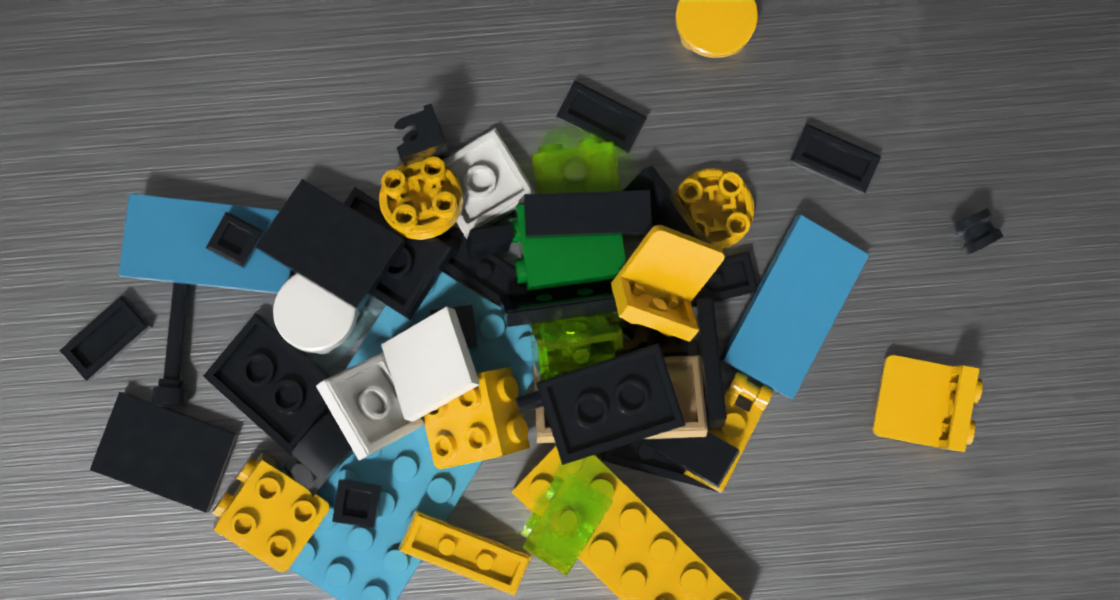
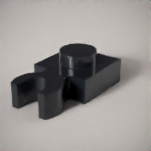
(644, 337)

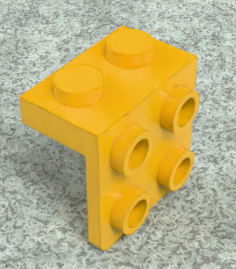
(663, 280)
(927, 403)
(478, 423)
(269, 513)

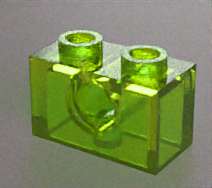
(592, 153)
(574, 343)
(563, 548)

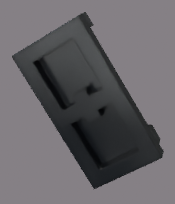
(425, 140)

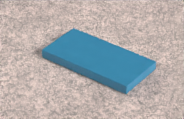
(169, 241)
(794, 306)

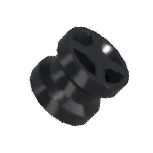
(977, 231)

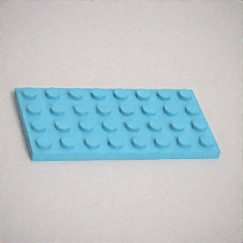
(367, 561)

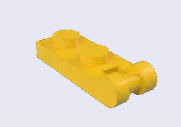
(739, 422)

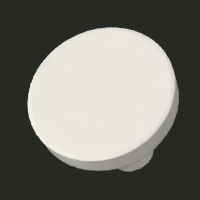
(312, 317)

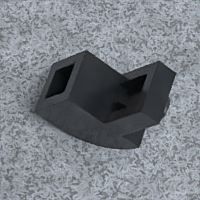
(319, 454)

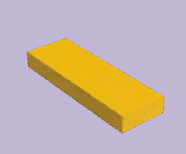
(464, 552)

